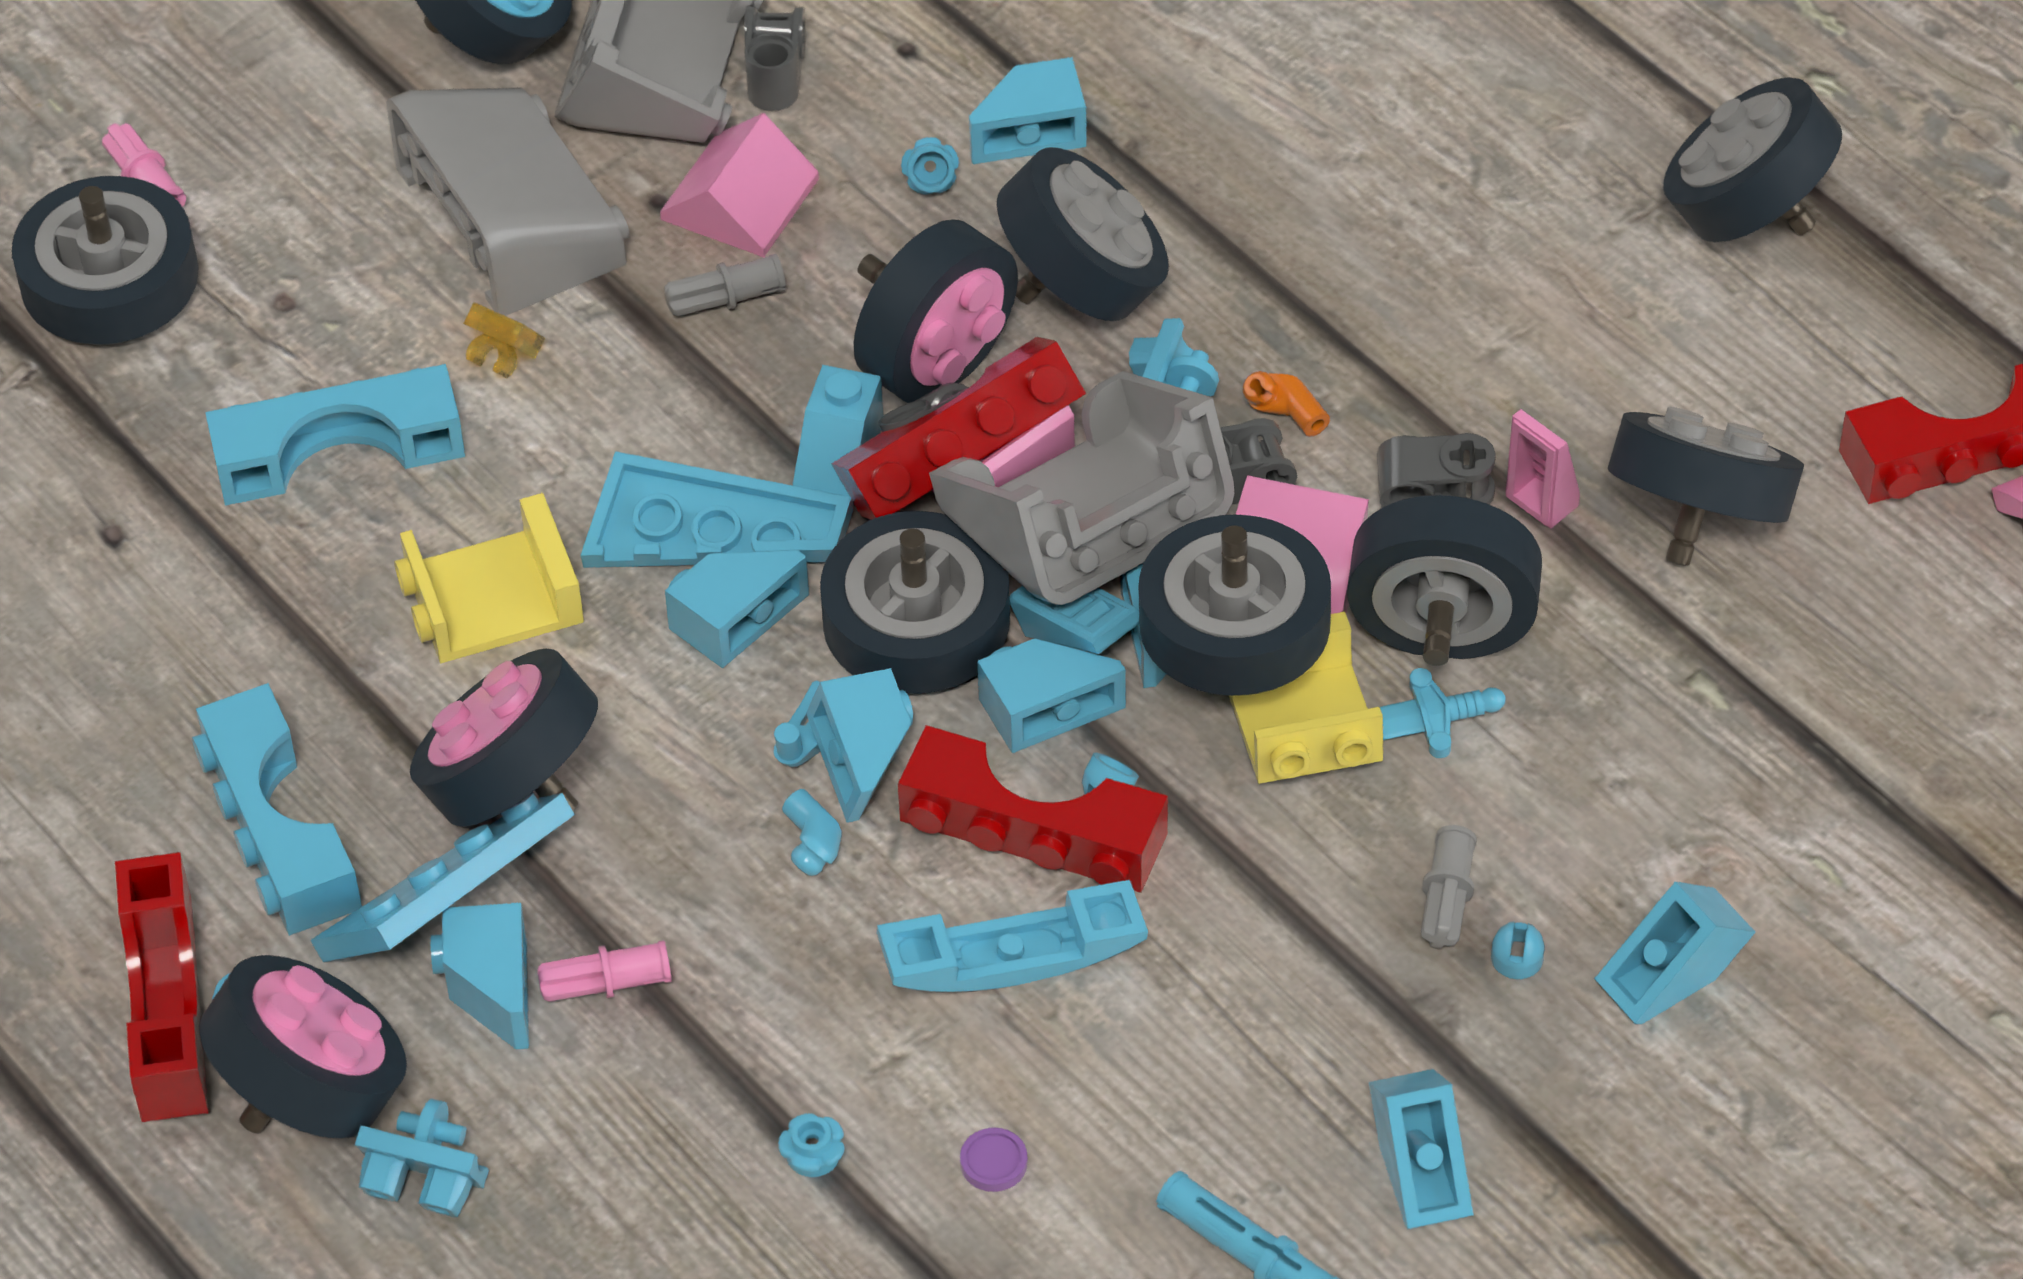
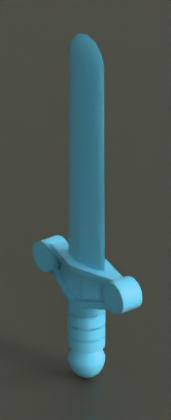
(1433, 711)

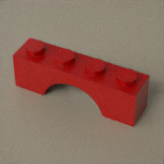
(993, 411)
(1903, 449)
(1100, 835)
(163, 987)

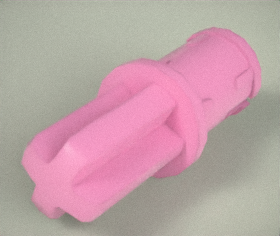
(138, 160)
(604, 972)

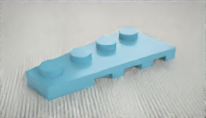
(681, 513)
(443, 880)

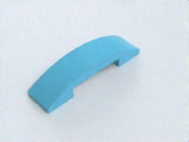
(1014, 948)

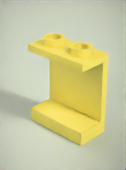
(492, 588)
(1314, 720)

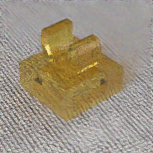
(500, 334)

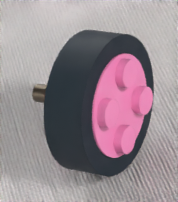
(934, 308)
(505, 738)
(301, 1048)

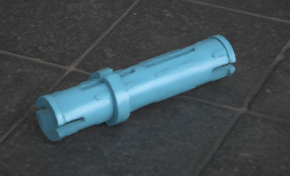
(1234, 1232)

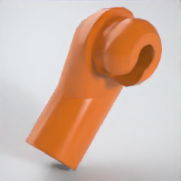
(1286, 396)

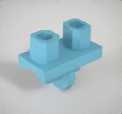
(1173, 361)
(447, 1170)

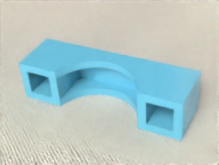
(400, 413)
(300, 863)

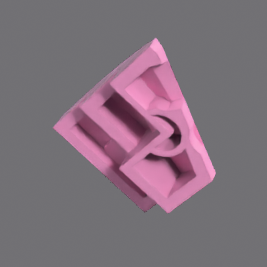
(1319, 515)

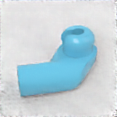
(819, 832)

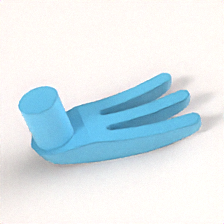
(795, 740)

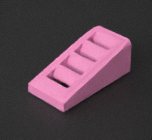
(1540, 471)

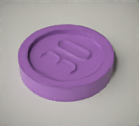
(993, 1159)

